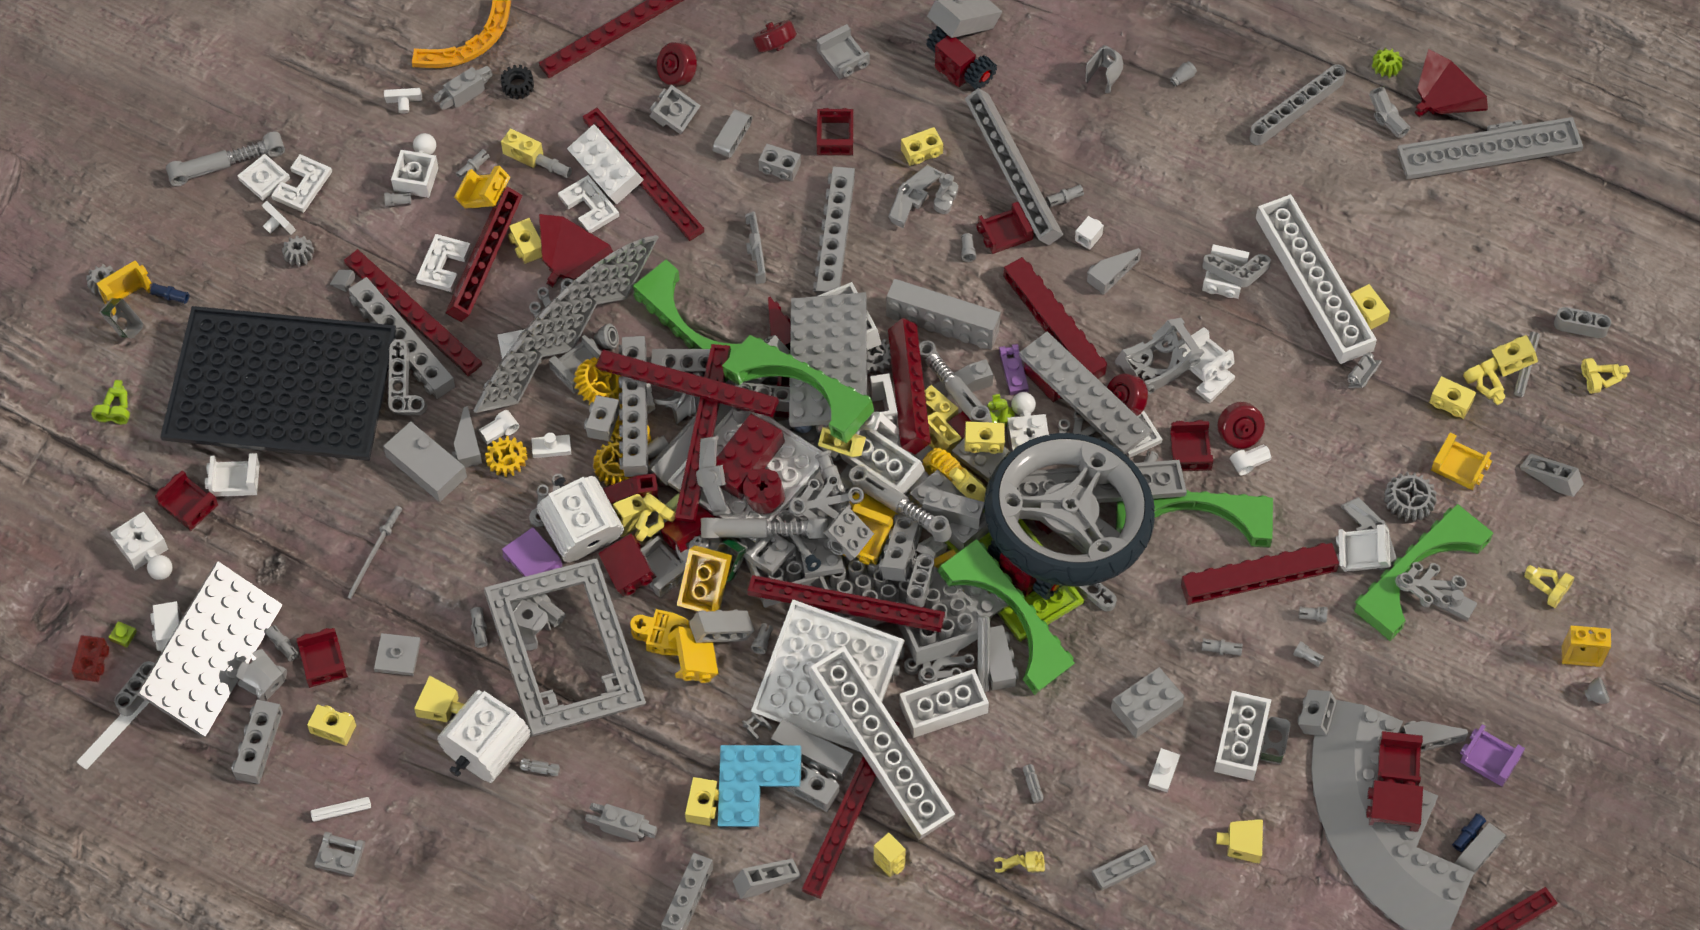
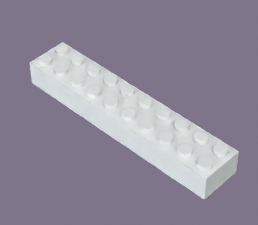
(1316, 279)
(881, 743)

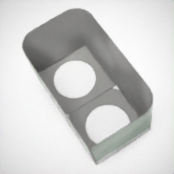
(134, 325)
(737, 546)
(1282, 726)

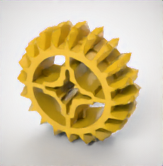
(596, 382)
(940, 460)
(610, 471)

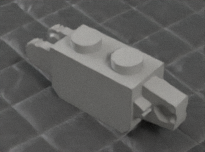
(463, 87)
(621, 822)

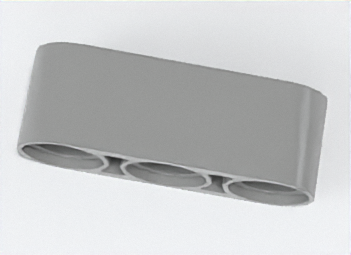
(732, 133)
(1575, 317)
(920, 580)
(128, 694)
(1481, 848)

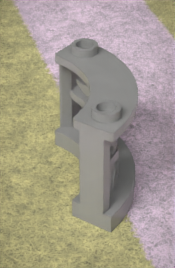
(1165, 334)

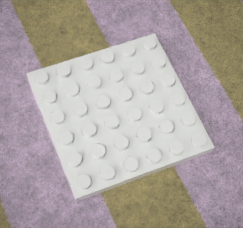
(793, 463)
(804, 640)

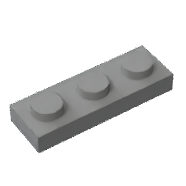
(1124, 867)

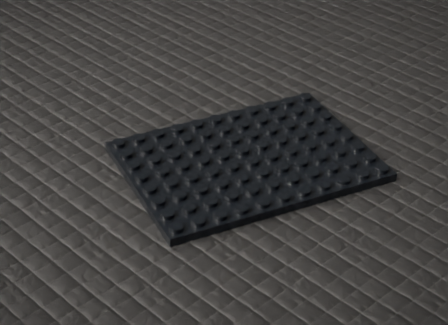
(279, 383)

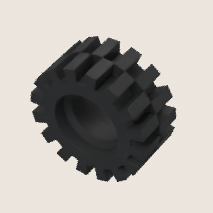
(517, 90)

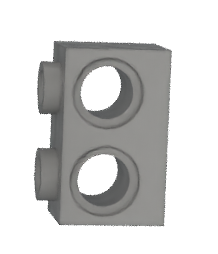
(780, 159)

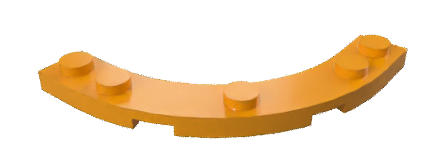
(473, 48)

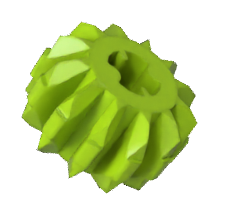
(1387, 62)

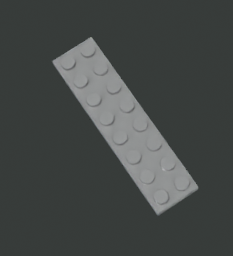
(1085, 393)

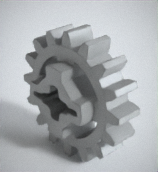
(878, 358)

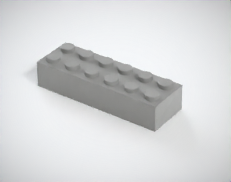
(943, 314)

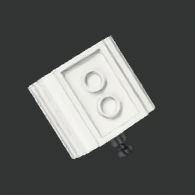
(579, 518)
(483, 736)

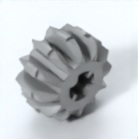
(298, 251)
(98, 275)

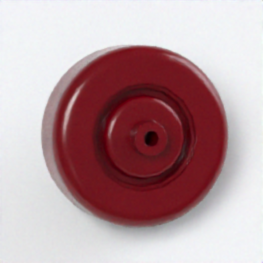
(774, 36)
(676, 64)
(1130, 391)
(1241, 425)

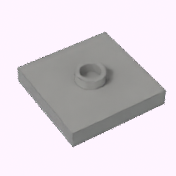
(397, 654)

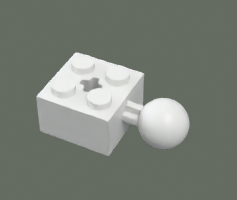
(416, 170)
(1026, 426)
(143, 544)
(165, 620)

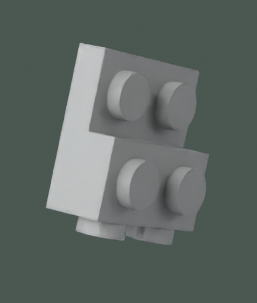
(674, 109)

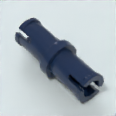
(169, 293)
(1469, 832)

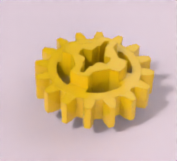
(507, 457)

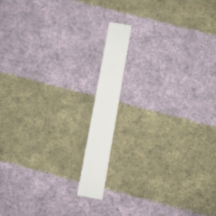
(108, 737)

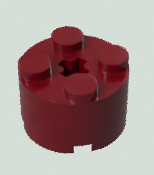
(763, 490)

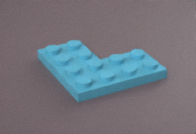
(745, 771)

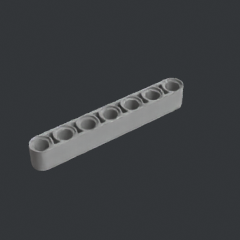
(1297, 104)

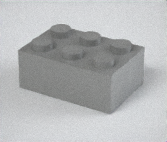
(1147, 702)

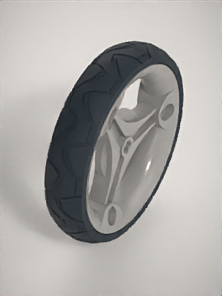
(1069, 509)

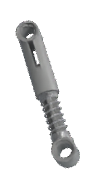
(181, 172)
(953, 384)
(899, 503)
(761, 527)

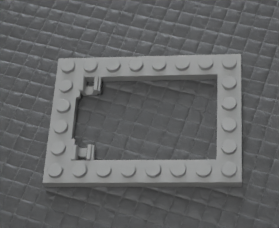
(551, 717)

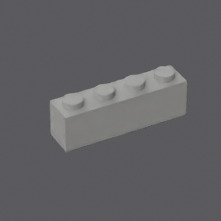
(815, 751)

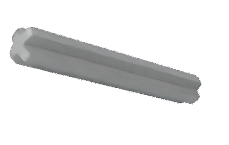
(1525, 372)
(984, 651)

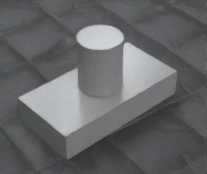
(1460, 605)

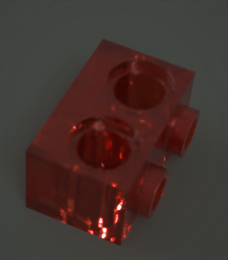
(86, 658)

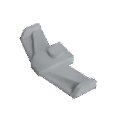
(912, 194)
(754, 247)
(711, 476)
(1367, 520)

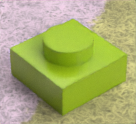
(122, 634)

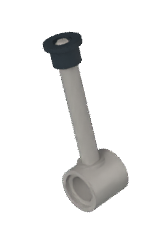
(812, 562)

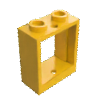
(1594, 646)

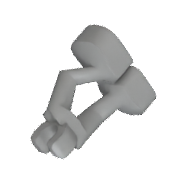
(946, 194)

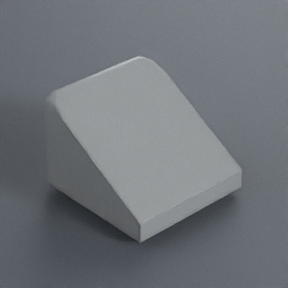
(343, 279)

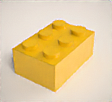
(704, 579)

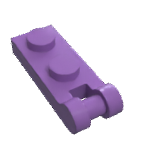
(1013, 370)

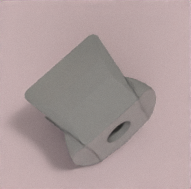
(1101, 59)
(532, 625)
(261, 675)

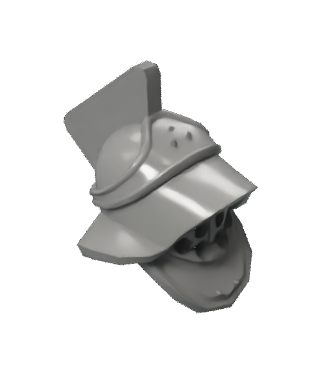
(681, 404)

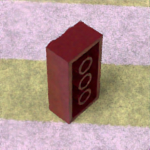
(748, 450)

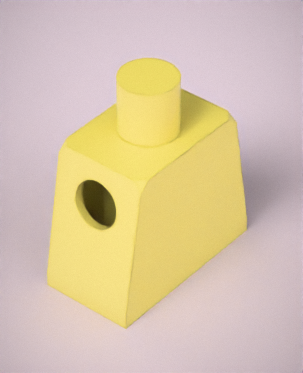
(968, 484)
(629, 511)
(437, 701)
(1243, 840)

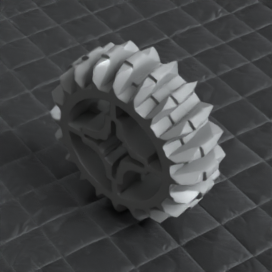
(1399, 499)

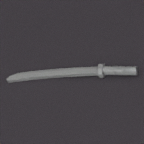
(385, 531)

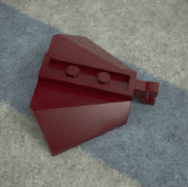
(1447, 88)
(568, 248)

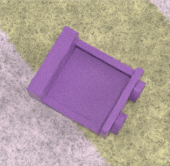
(531, 554)
(1490, 756)

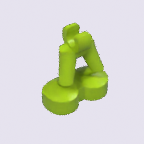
(1004, 411)
(117, 414)

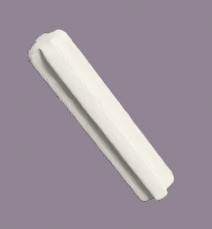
(340, 809)

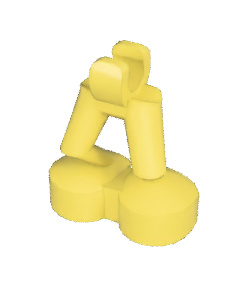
(1486, 369)
(1594, 379)
(664, 512)
(1562, 585)
(1032, 862)

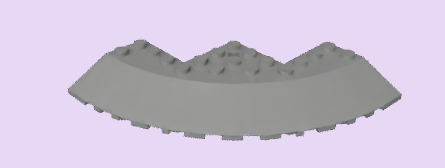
(563, 321)
(961, 614)
(1380, 858)

